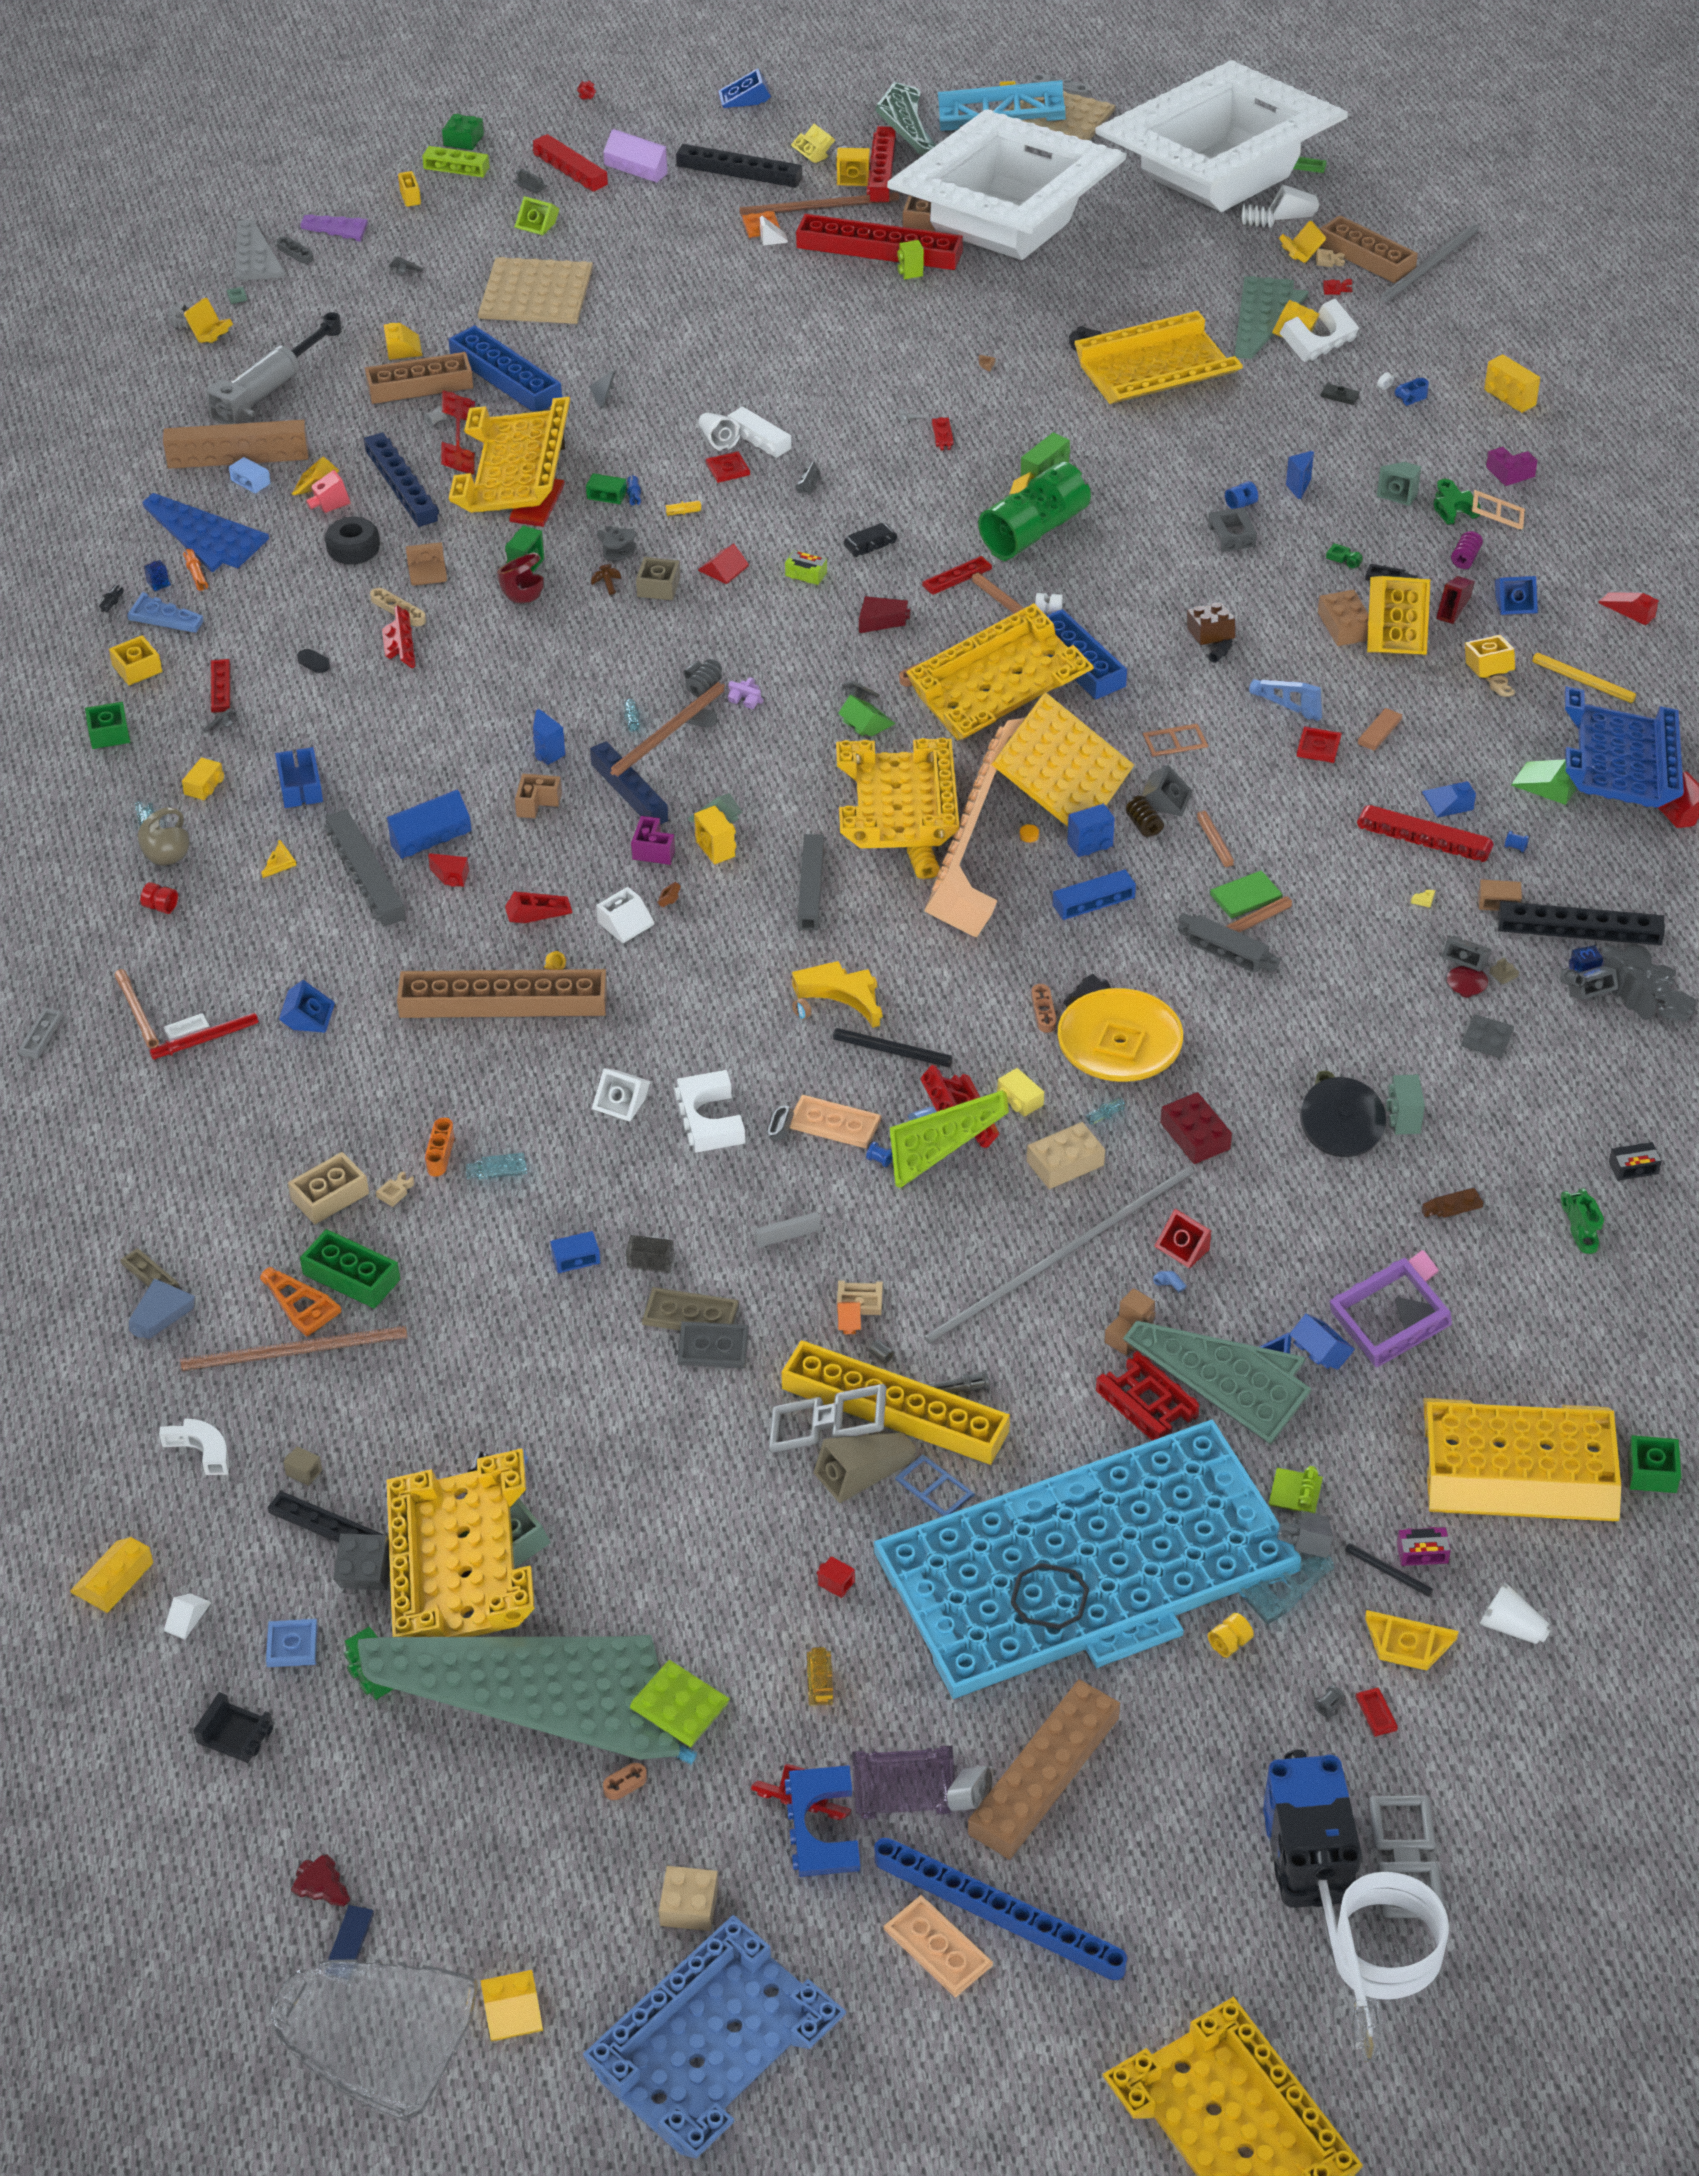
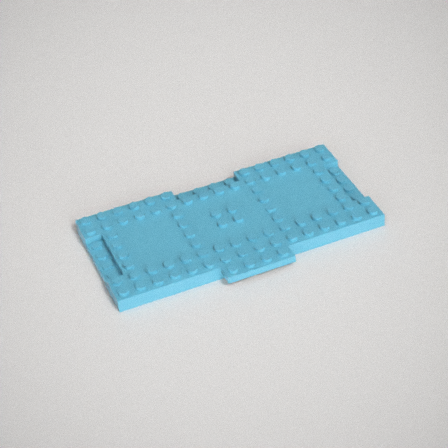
(1140, 1528)

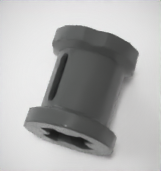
(1330, 1701)

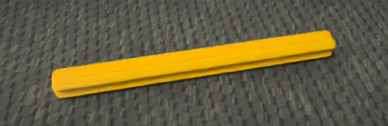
(1584, 677)

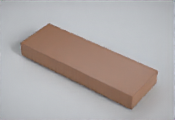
(1380, 729)

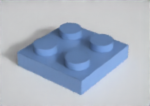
(291, 1643)

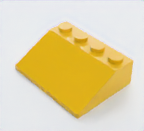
(1398, 615)

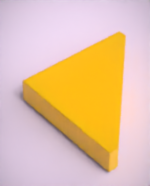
(278, 861)

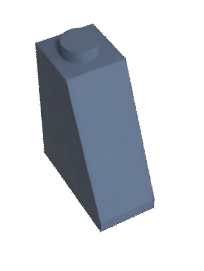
(159, 1308)

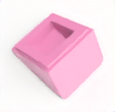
(1423, 1265)

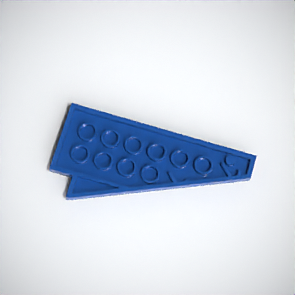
(210, 536)

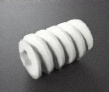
(1258, 216)

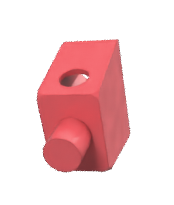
(329, 493)

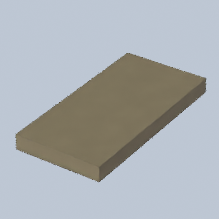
(671, 1307)

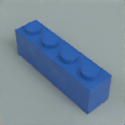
(1094, 894)

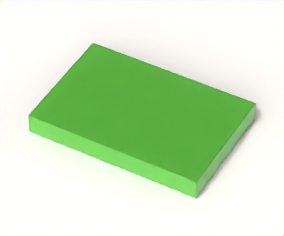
(1246, 894)

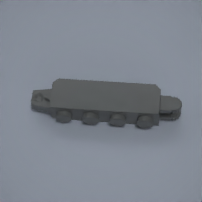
(1227, 943)

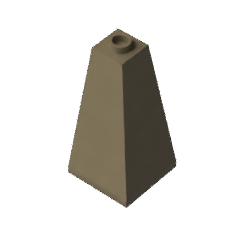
(858, 1462)

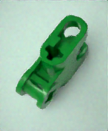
(1451, 500)
(1584, 1218)

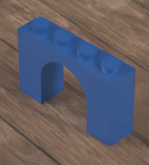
(813, 1855)

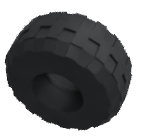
(352, 540)

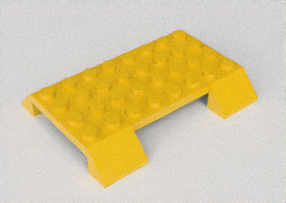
(515, 460)

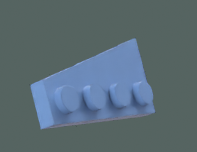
(157, 613)

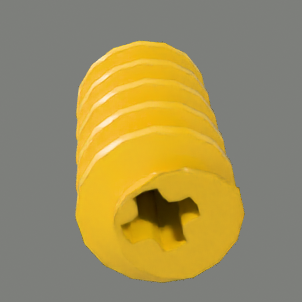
(923, 862)

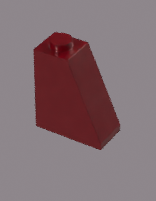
(1454, 599)
(883, 614)

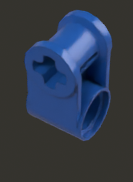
(1413, 391)

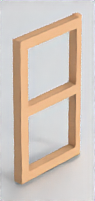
(1498, 510)

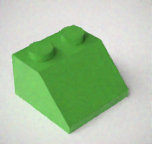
(864, 717)

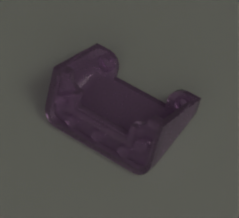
(902, 1781)

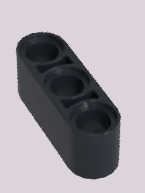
(870, 539)

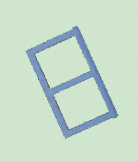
(922, 1496)

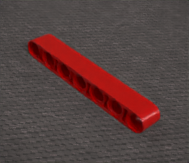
(1425, 832)

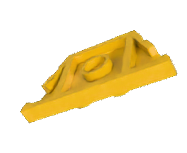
(1408, 1641)

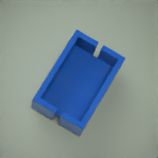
(299, 783)

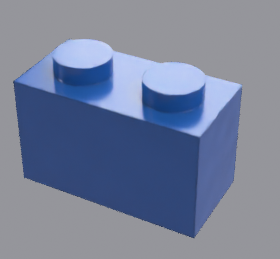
(575, 1252)

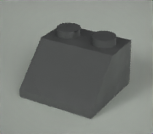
(1167, 791)

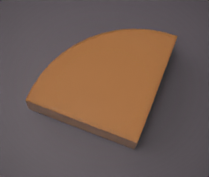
(987, 362)

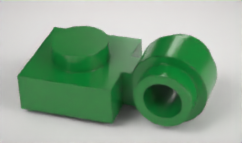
(1341, 553)

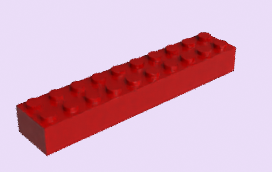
(876, 240)

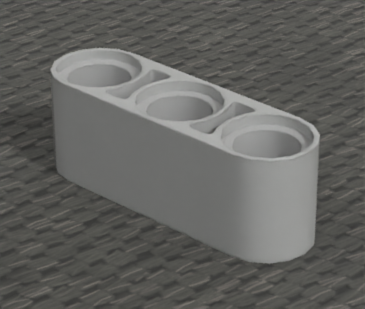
(969, 1788)

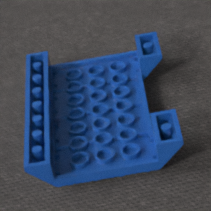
(1625, 753)

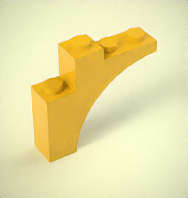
(834, 983)

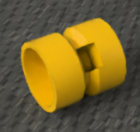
(1230, 1634)

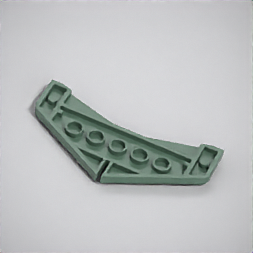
(900, 111)

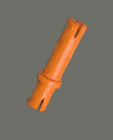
(193, 565)

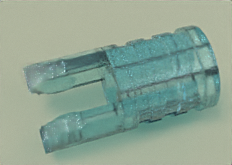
(143, 812)

